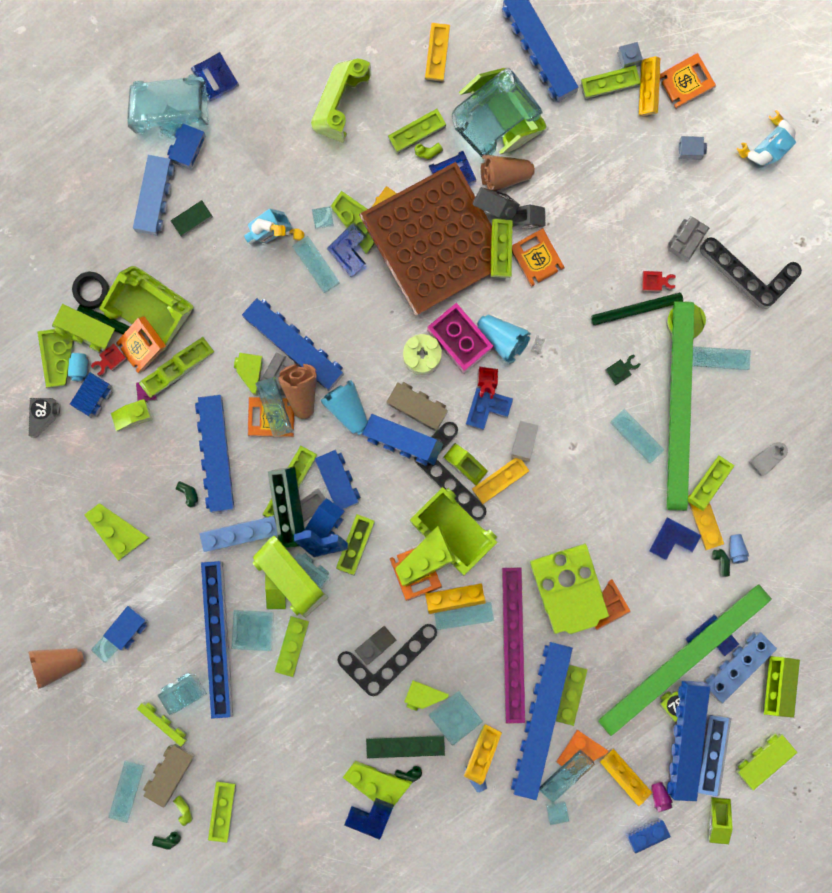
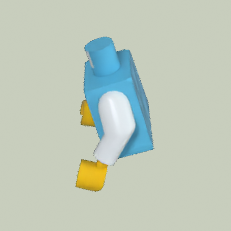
(774, 145)
(270, 226)

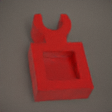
(654, 281)
(111, 358)
(487, 380)

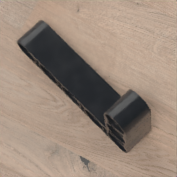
(749, 276)
(446, 475)
(391, 663)

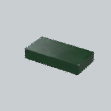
(191, 218)

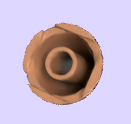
(502, 172)
(299, 388)
(54, 664)

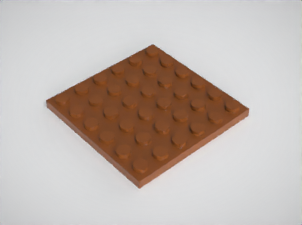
(432, 237)

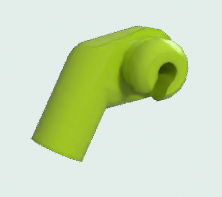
(427, 153)
(184, 809)

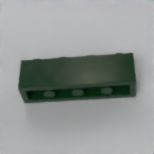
(286, 505)
(405, 746)

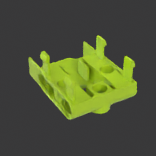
(575, 606)

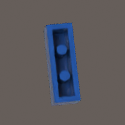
(337, 480)

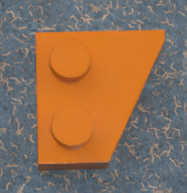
(614, 604)
(581, 742)

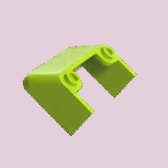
(519, 134)
(289, 577)

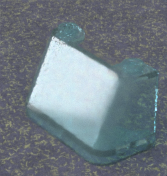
(167, 103)
(494, 111)

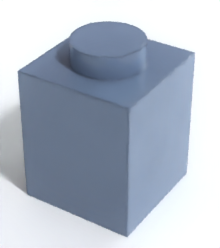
(630, 55)
(692, 147)

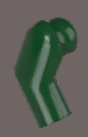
(190, 493)
(724, 560)
(412, 775)
(168, 842)

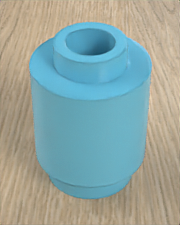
(78, 367)

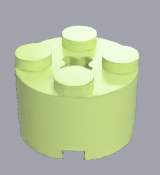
(422, 343)

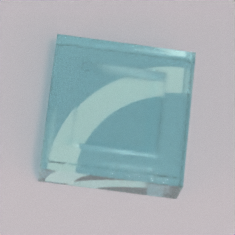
(322, 217)
(104, 649)

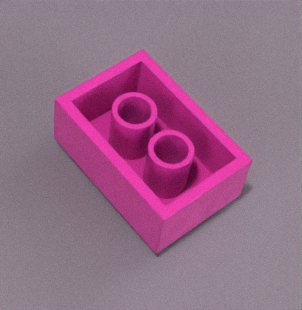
(460, 338)

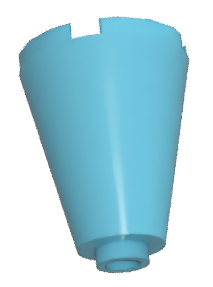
(504, 336)
(346, 407)

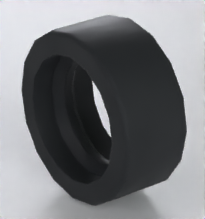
(86, 276)

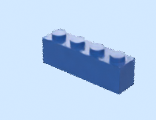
(402, 439)

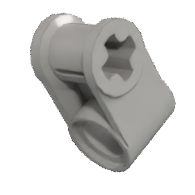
(767, 460)

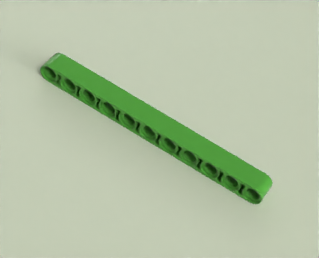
(680, 406)
(684, 660)

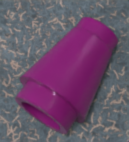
(661, 797)

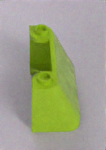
(327, 118)
(140, 295)
(463, 534)

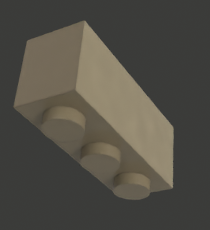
(417, 406)
(168, 775)

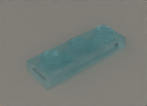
(316, 264)
(721, 358)
(274, 406)
(637, 436)
(464, 616)
(566, 776)
(126, 791)

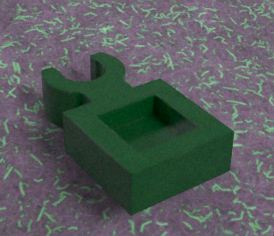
(620, 371)

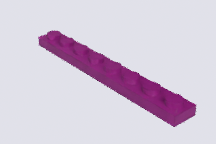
(513, 645)

